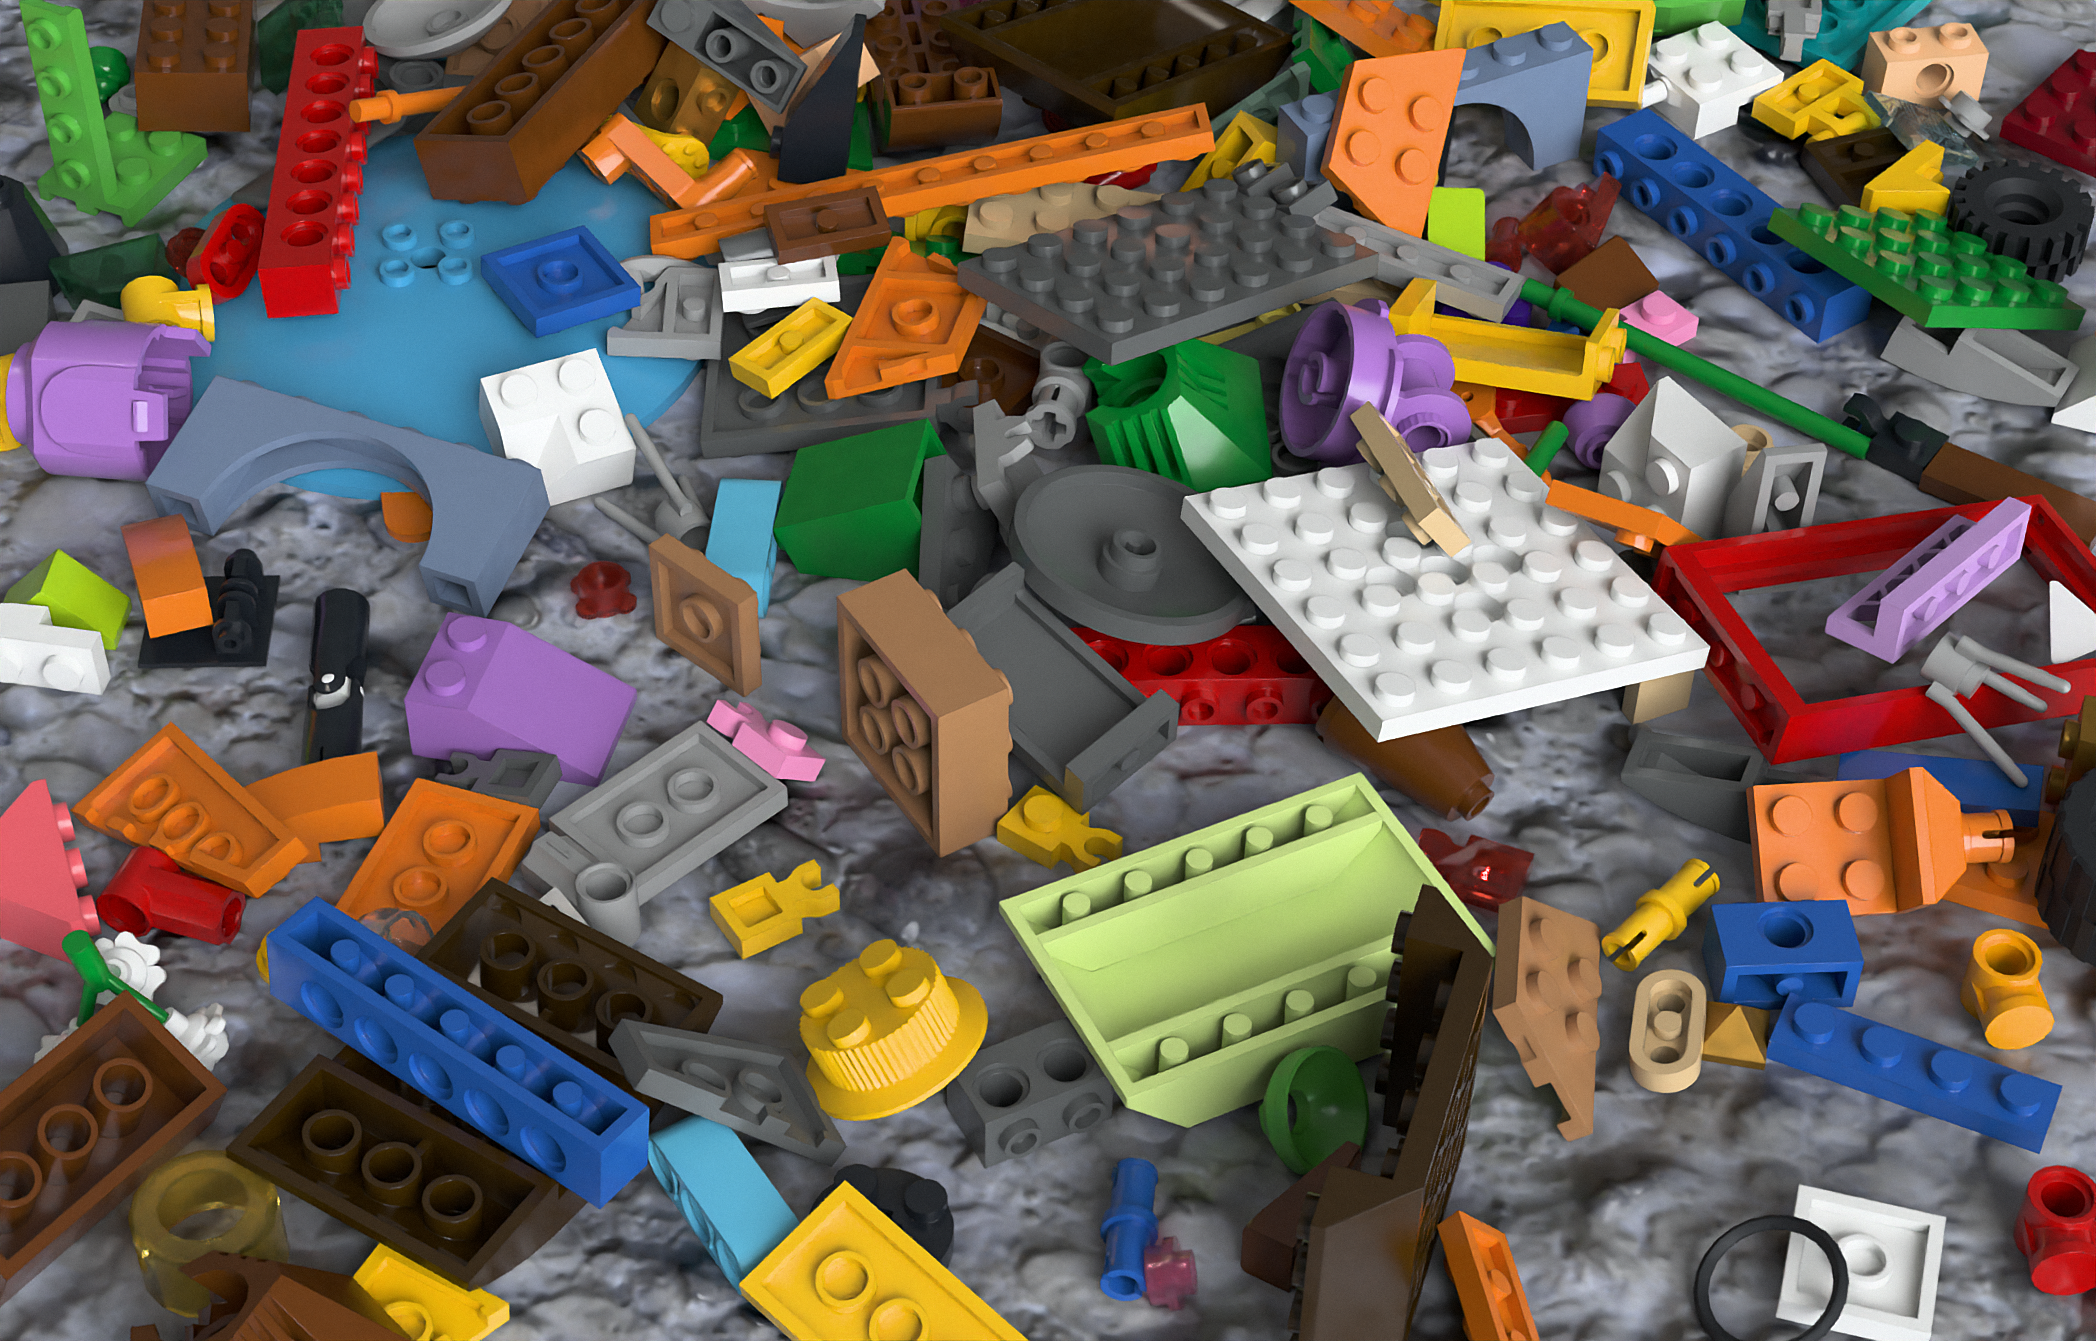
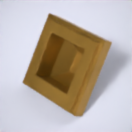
(1736, 1035)

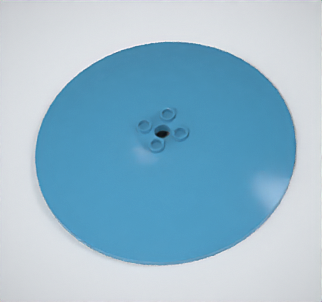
(423, 338)

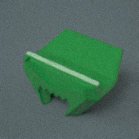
(1183, 415)

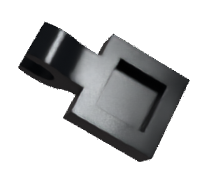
(1896, 444)

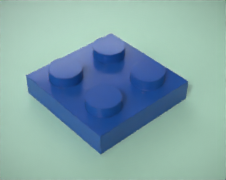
(560, 281)

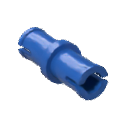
(1128, 1228)

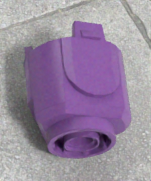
(102, 395)

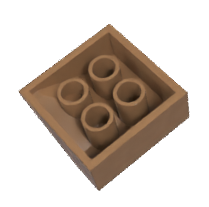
(924, 711)

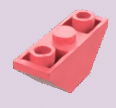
(41, 876)

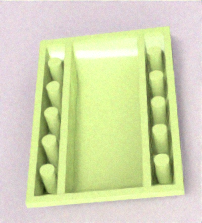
(1232, 947)

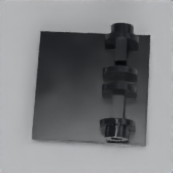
(243, 620)

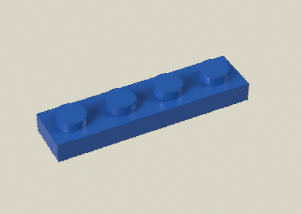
(1914, 1072)

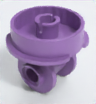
(1355, 357)

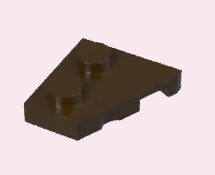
(1851, 161)

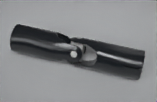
(339, 669)

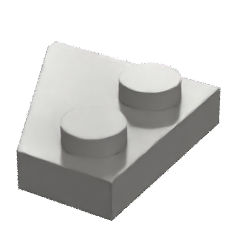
(675, 318)

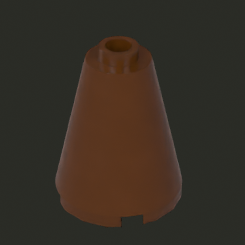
(1430, 767)

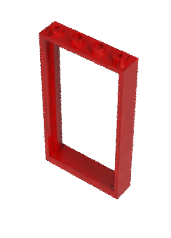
(1761, 697)

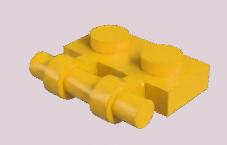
(1810, 101)

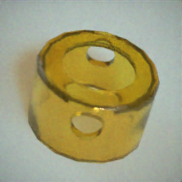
(192, 1186)

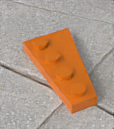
(194, 813)

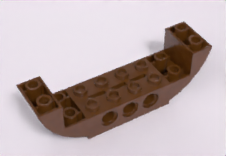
(923, 89)

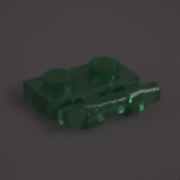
(279, 33)

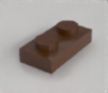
(827, 225)

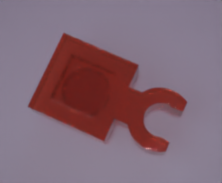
(1480, 872)

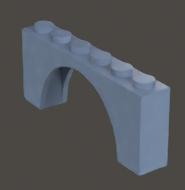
(1532, 76)
(256, 437)

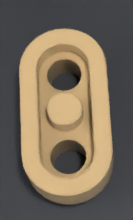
(1667, 1031)

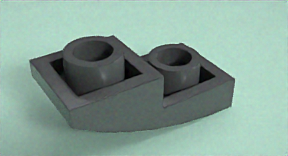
(1277, 182)

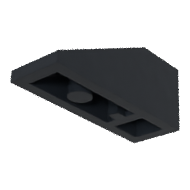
(821, 117)

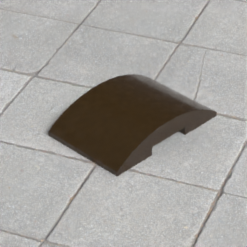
(419, 1174)

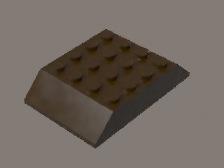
(1118, 56)

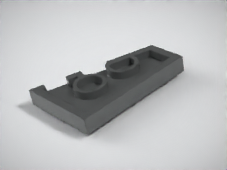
(731, 1083)

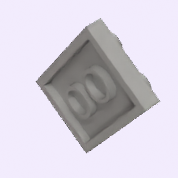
(673, 808)

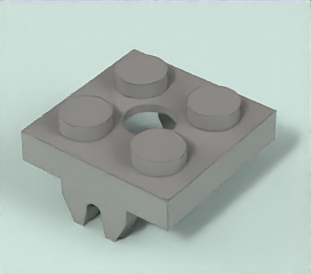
(1002, 461)

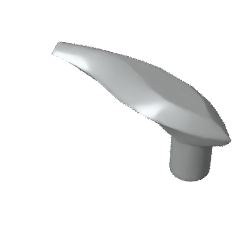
(649, 267)

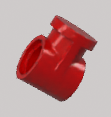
(2059, 1230)

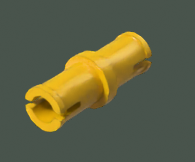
(1660, 914)

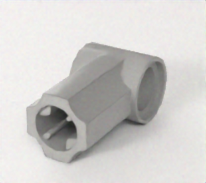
(598, 890)

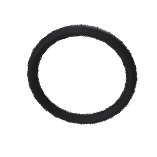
(1761, 1224)

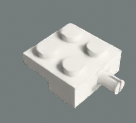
(1704, 78)

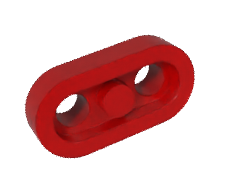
(225, 261)

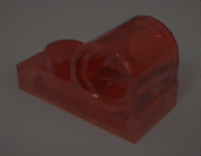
(1568, 222)

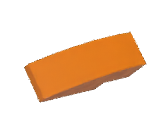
(167, 575)
(326, 801)

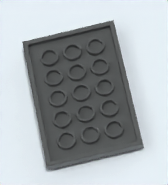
(1166, 270)

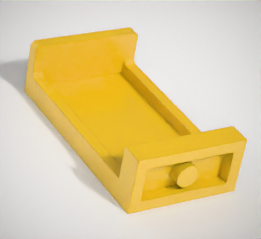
(1514, 354)

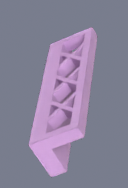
(1931, 581)

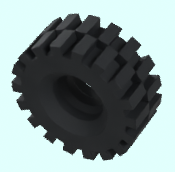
(2025, 216)

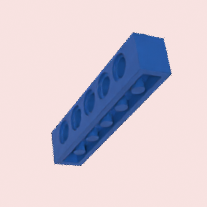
(1725, 223)
(459, 1051)

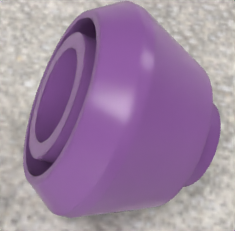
(1594, 424)

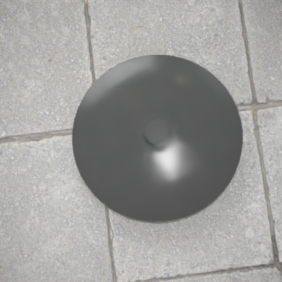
(1120, 558)

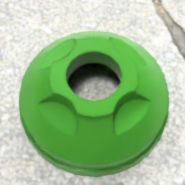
(1328, 1103)

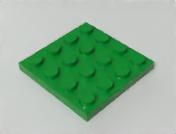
(1927, 268)

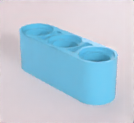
(743, 534)
(720, 1193)

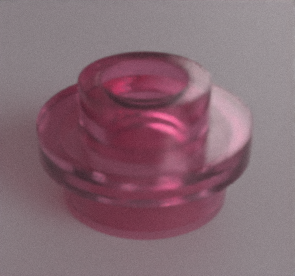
(1170, 1274)

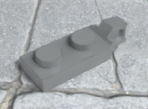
(1793, 23)

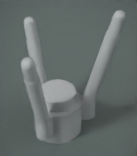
(678, 515)
(1961, 668)

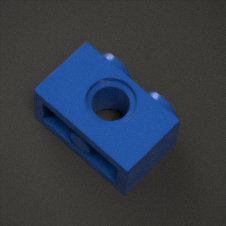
(1778, 948)

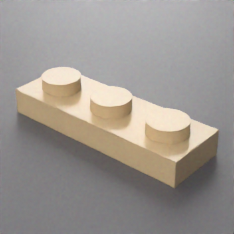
(1407, 481)

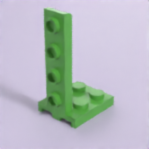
(95, 158)

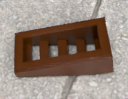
(1270, 1237)

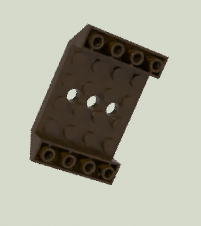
(1374, 1234)

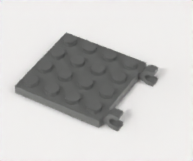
(746, 422)

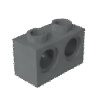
(1029, 1093)

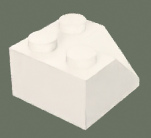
(560, 421)
(1674, 460)

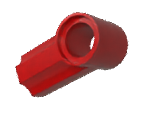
(155, 893)

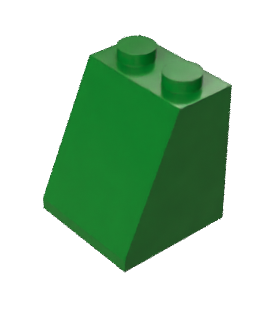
(858, 503)

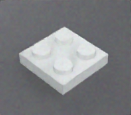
(1889, 1260)

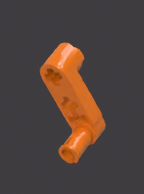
(623, 147)

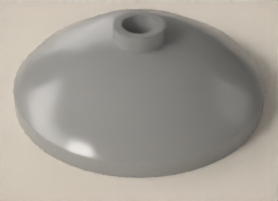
(430, 26)

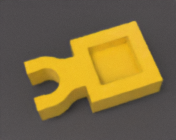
(1052, 831)
(769, 912)

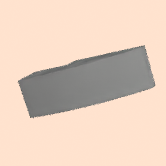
(1982, 362)

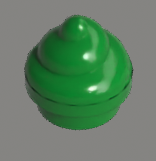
(109, 70)

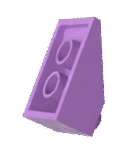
(509, 690)

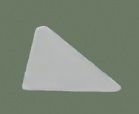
(2070, 625)

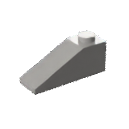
(1776, 496)

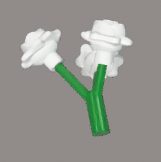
(130, 965)

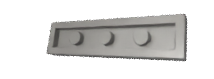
(1461, 280)

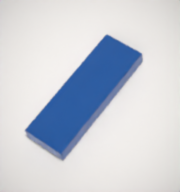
(1975, 783)

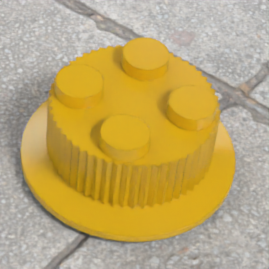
(888, 1032)

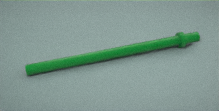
(1562, 305)

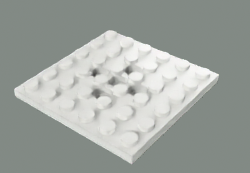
(1435, 639)

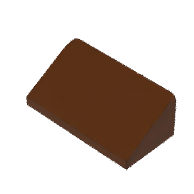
(1608, 277)

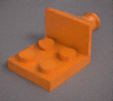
(1868, 841)

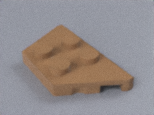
(1549, 1002)

